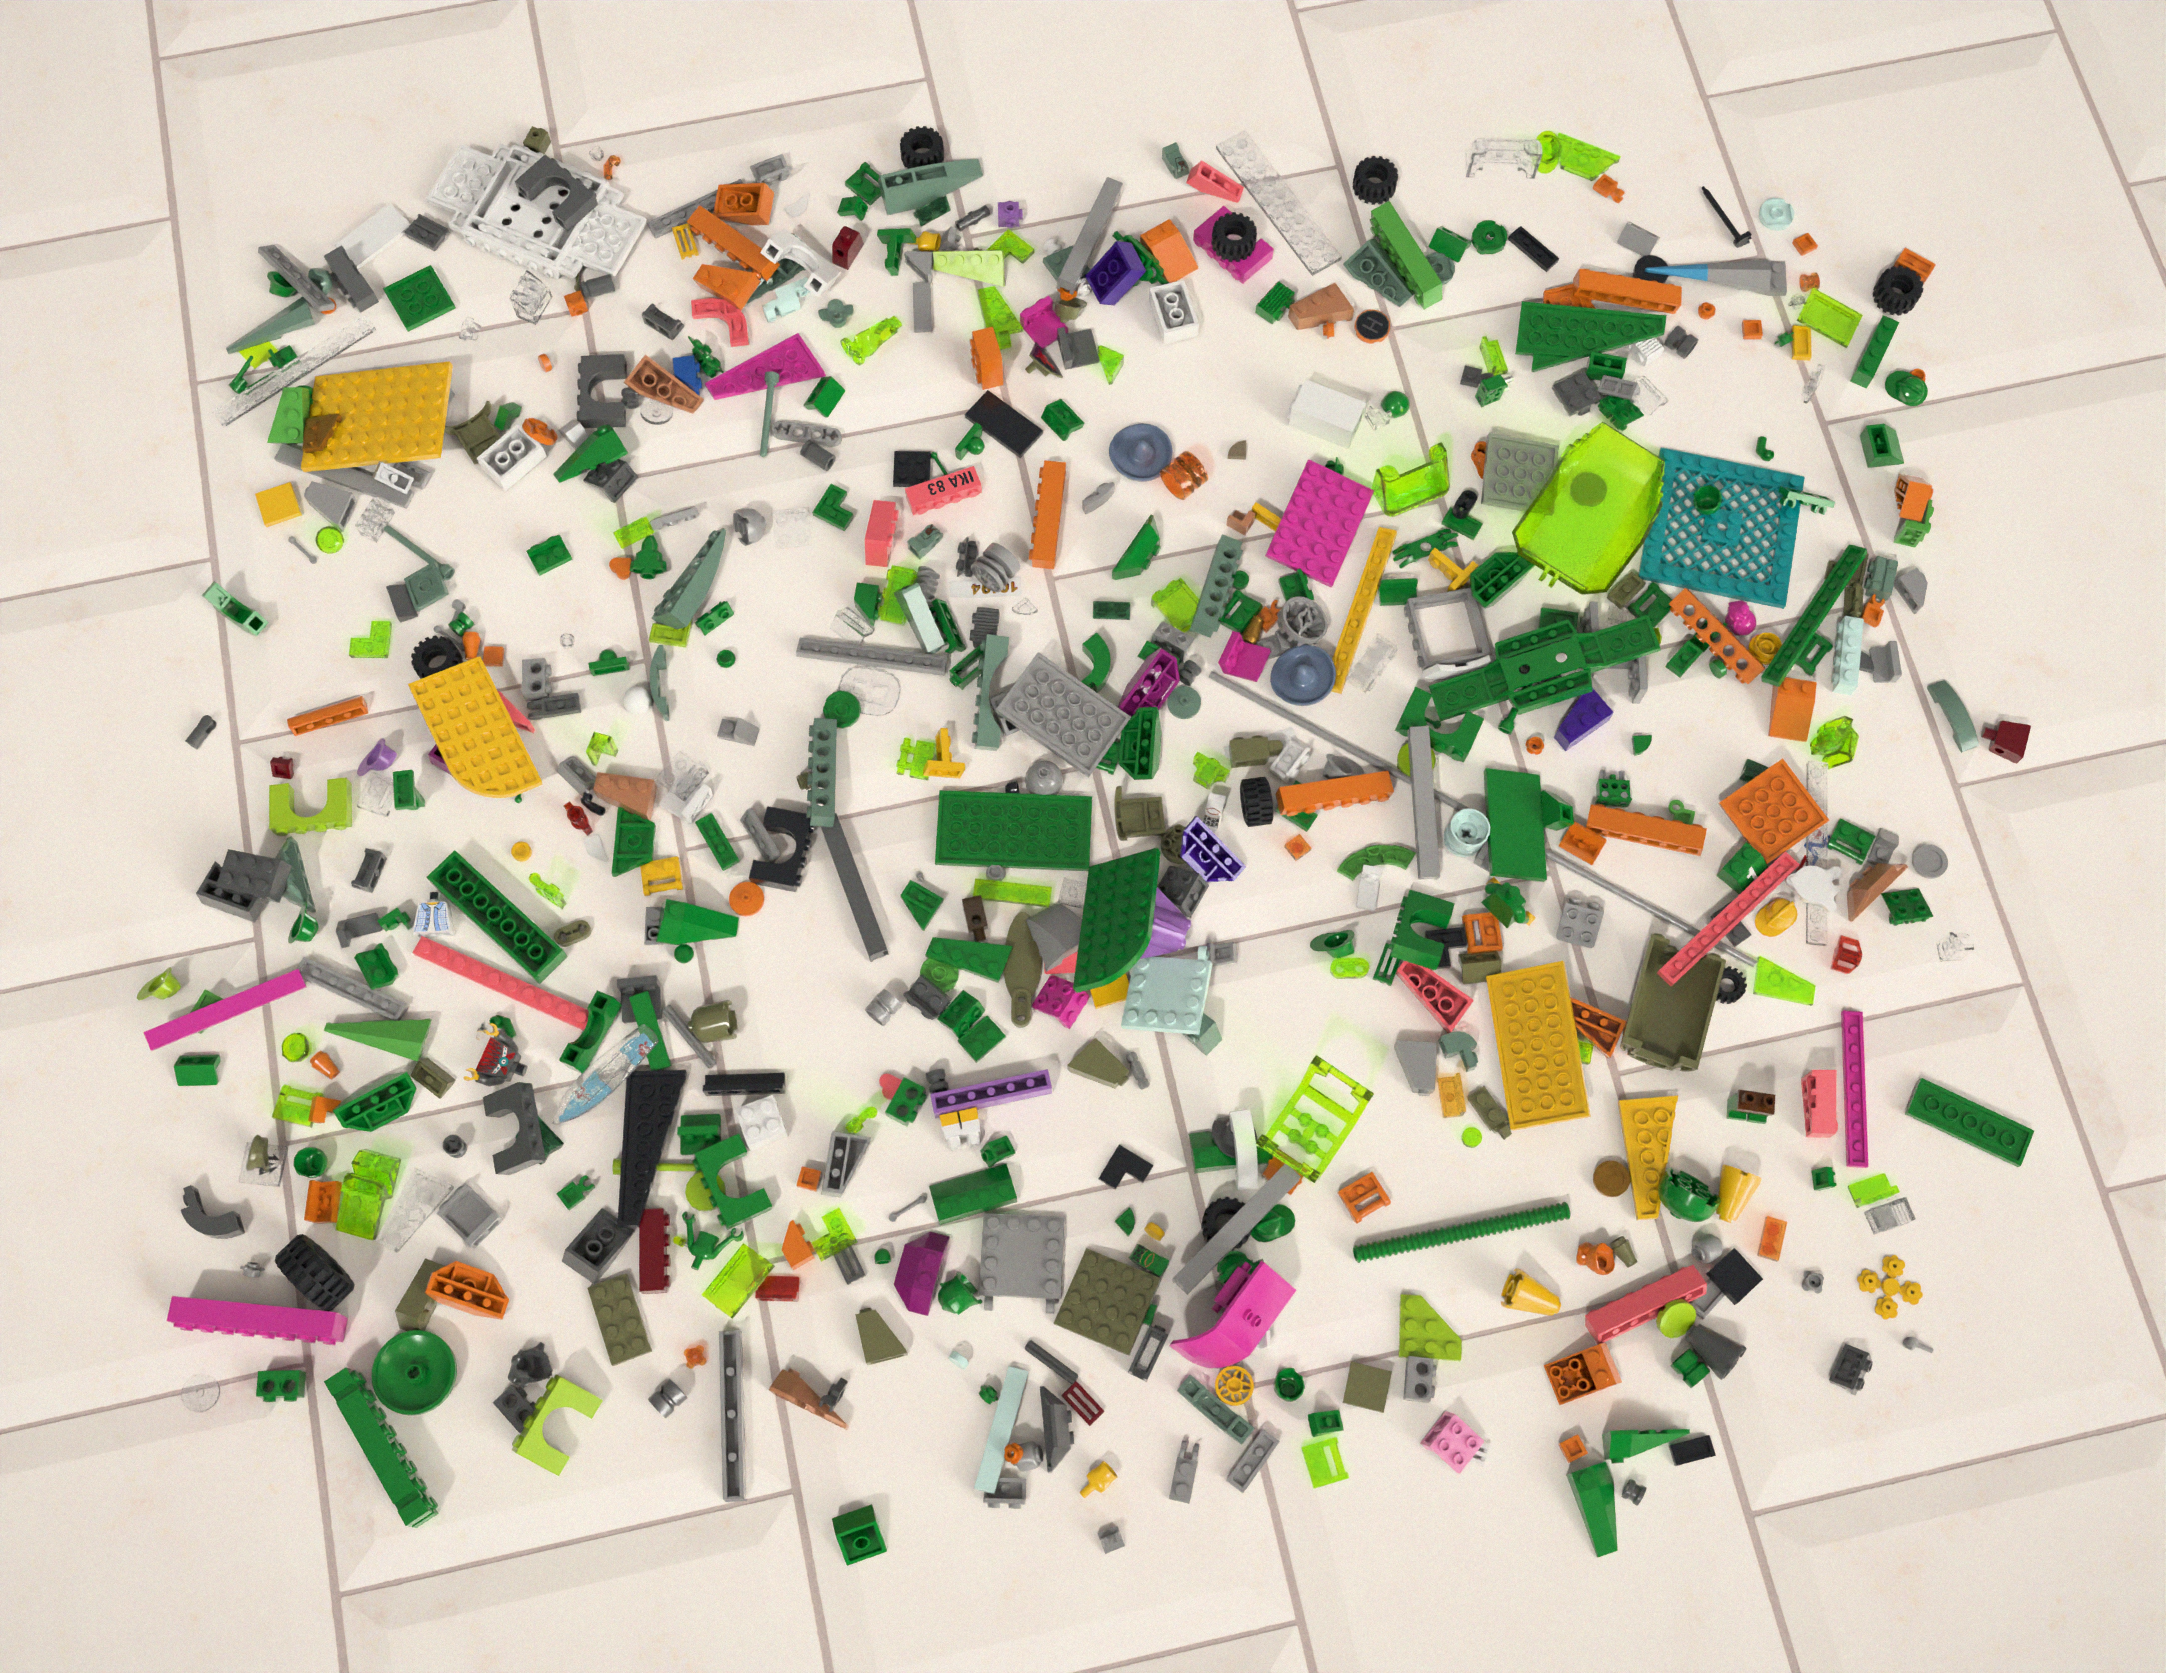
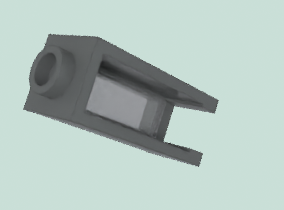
(1148, 1352)

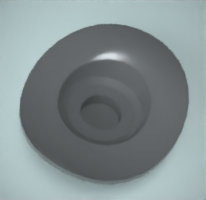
(1224, 1137)

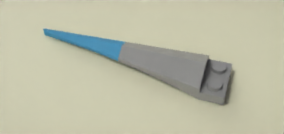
(1756, 276)

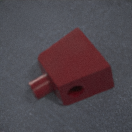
(846, 247)
(2008, 740)

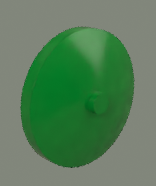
(414, 1372)

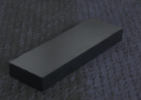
(1533, 249)

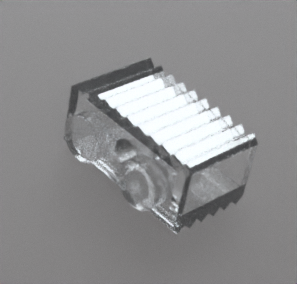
(1889, 1215)

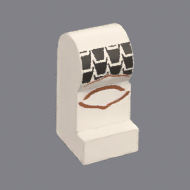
(1214, 811)

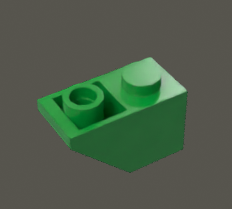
(866, 601)
(1556, 811)

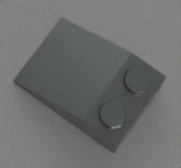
(596, 1246)

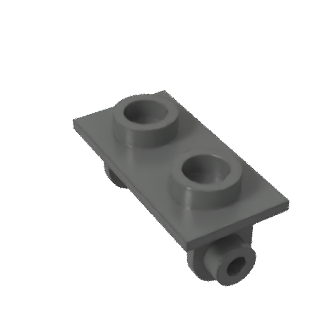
(966, 550)

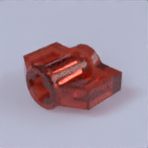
(578, 818)
(1846, 955)

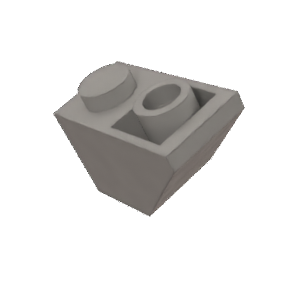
(651, 925)

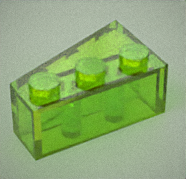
(897, 578)

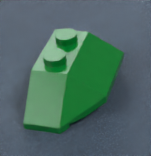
(1140, 552)
(1498, 577)
(1141, 744)
(377, 1103)

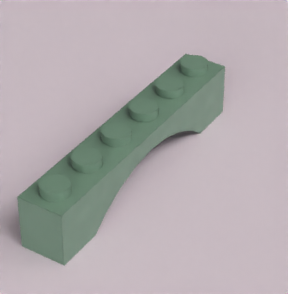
(987, 730)

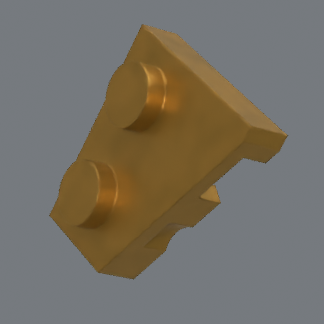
(318, 432)

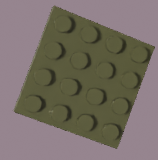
(1107, 1301)

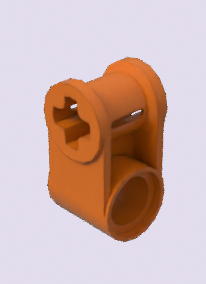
(1478, 457)

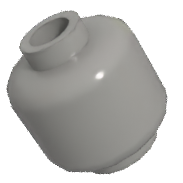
(1706, 1248)
(1031, 1456)

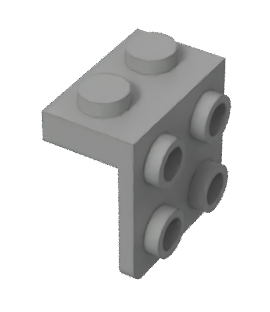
(771, 170)
(1580, 922)

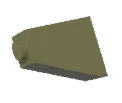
(1099, 1065)
(877, 1338)

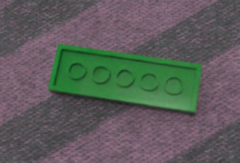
(1969, 1122)

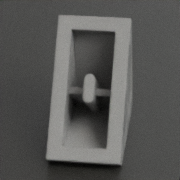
(920, 263)
(574, 433)

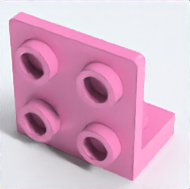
(1452, 1441)

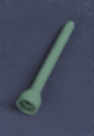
(771, 380)
(445, 569)

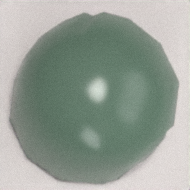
(321, 279)

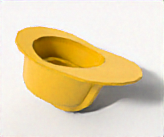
(1776, 917)

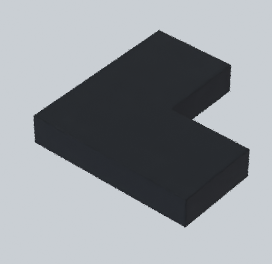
(1451, 939)
(1124, 1162)

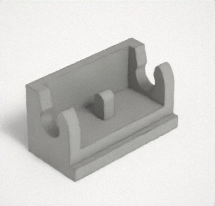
(1619, 388)

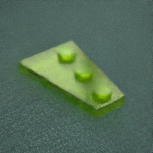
(997, 312)

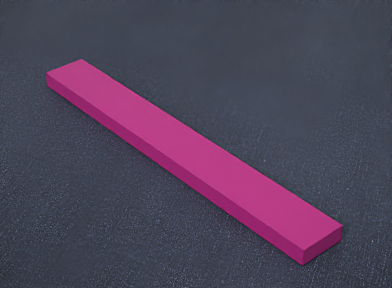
(224, 1009)
(1854, 1089)

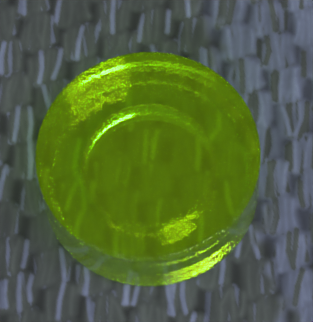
(1471, 1137)

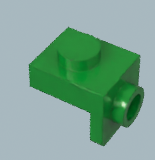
(852, 206)

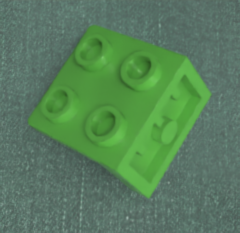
(1914, 531)

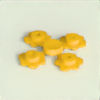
(1890, 1287)

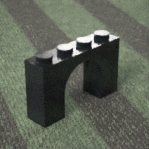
(787, 874)

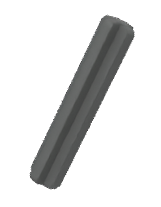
(1051, 1362)

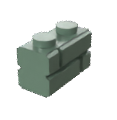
(1881, 578)

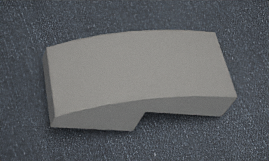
(1103, 494)

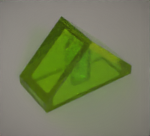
(1111, 362)

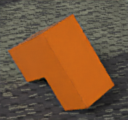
(320, 1107)

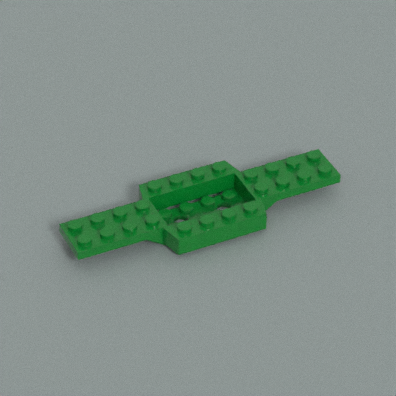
(1539, 652)

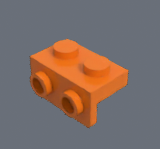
(1915, 262)
(1582, 843)
(323, 1202)

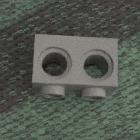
(531, 680)
(1413, 1378)

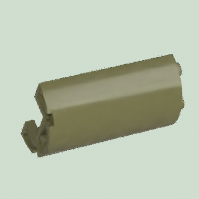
(1668, 1022)

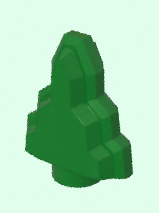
(648, 560)

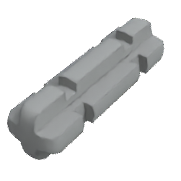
(1137, 1070)

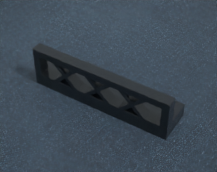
(744, 1084)

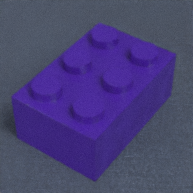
(1115, 273)

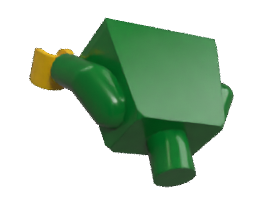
(1506, 903)

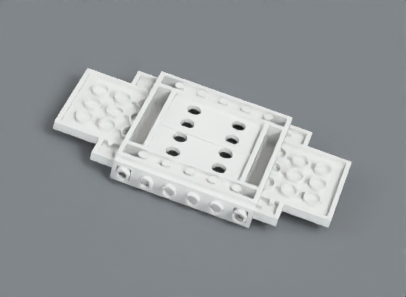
(484, 190)

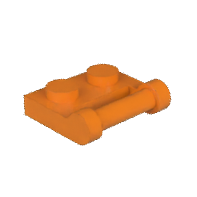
(1488, 930)
(1359, 1192)

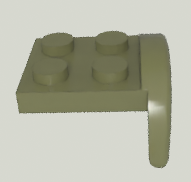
(476, 433)
(1138, 816)

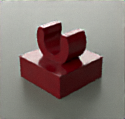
(282, 768)

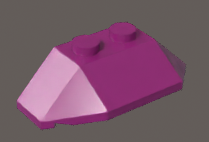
(1151, 683)
(920, 1271)

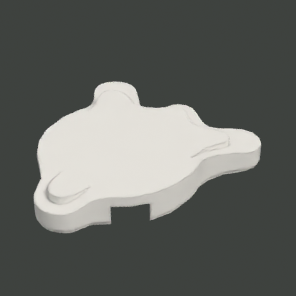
(1816, 886)

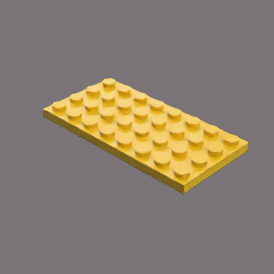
(1538, 1046)

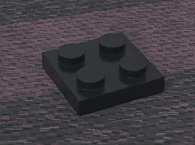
(911, 468)

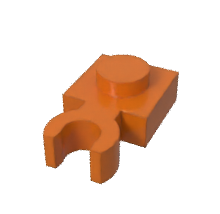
(1871, 612)
(1269, 616)

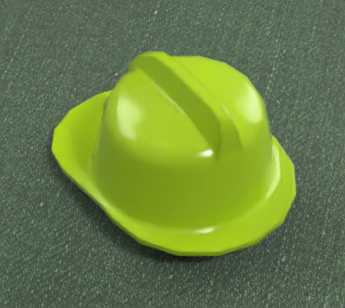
(160, 987)

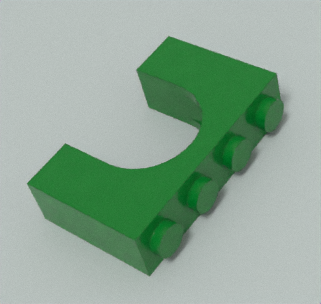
(1455, 744)
(1410, 945)
(731, 1210)

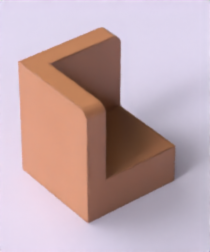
(1241, 522)

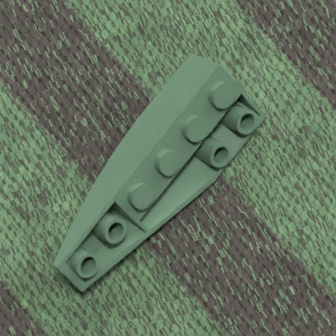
(923, 184)
(692, 586)

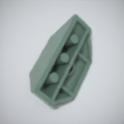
(297, 885)

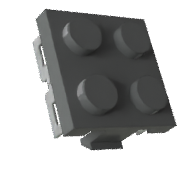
(1576, 394)

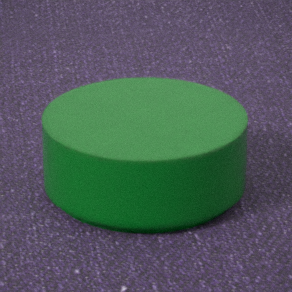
(1241, 580)
(1718, 668)

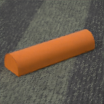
(327, 716)

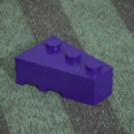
(1584, 718)

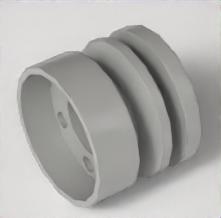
(995, 567)

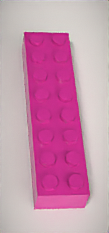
(257, 1320)

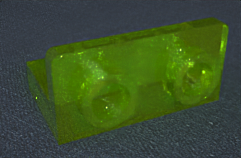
(633, 532)

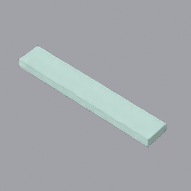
(1001, 1430)

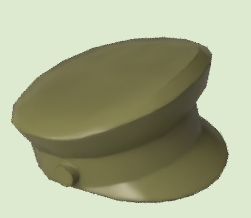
(258, 1154)

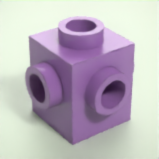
(1009, 214)

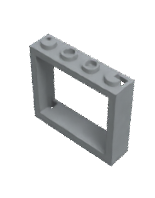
(1445, 598)

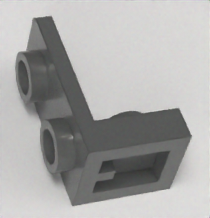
(357, 927)

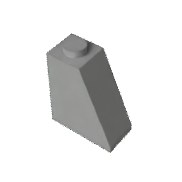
(331, 503)
(1418, 1064)

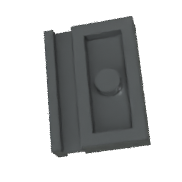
(426, 232)

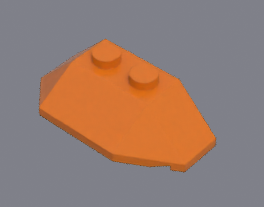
(468, 1290)

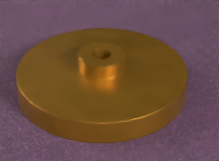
(1611, 1178)

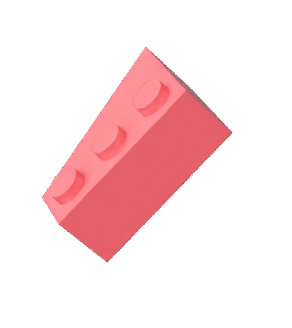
(880, 533)
(1820, 1103)

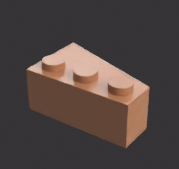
(1322, 306)
(627, 792)

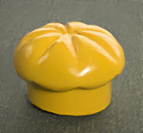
(1765, 647)

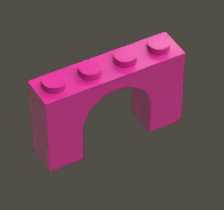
(1239, 270)

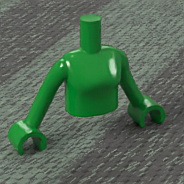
(706, 1243)

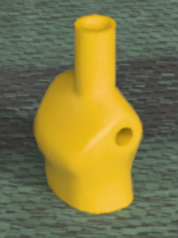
(928, 241)
(1099, 1479)

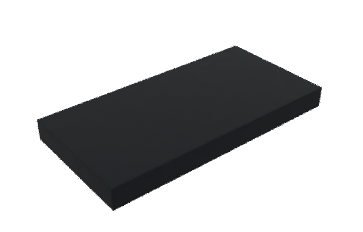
(1004, 424)

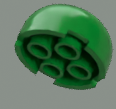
(1676, 1196)

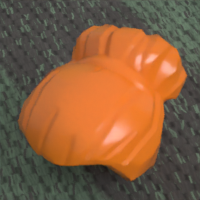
(1597, 1257)

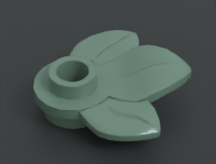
(836, 313)

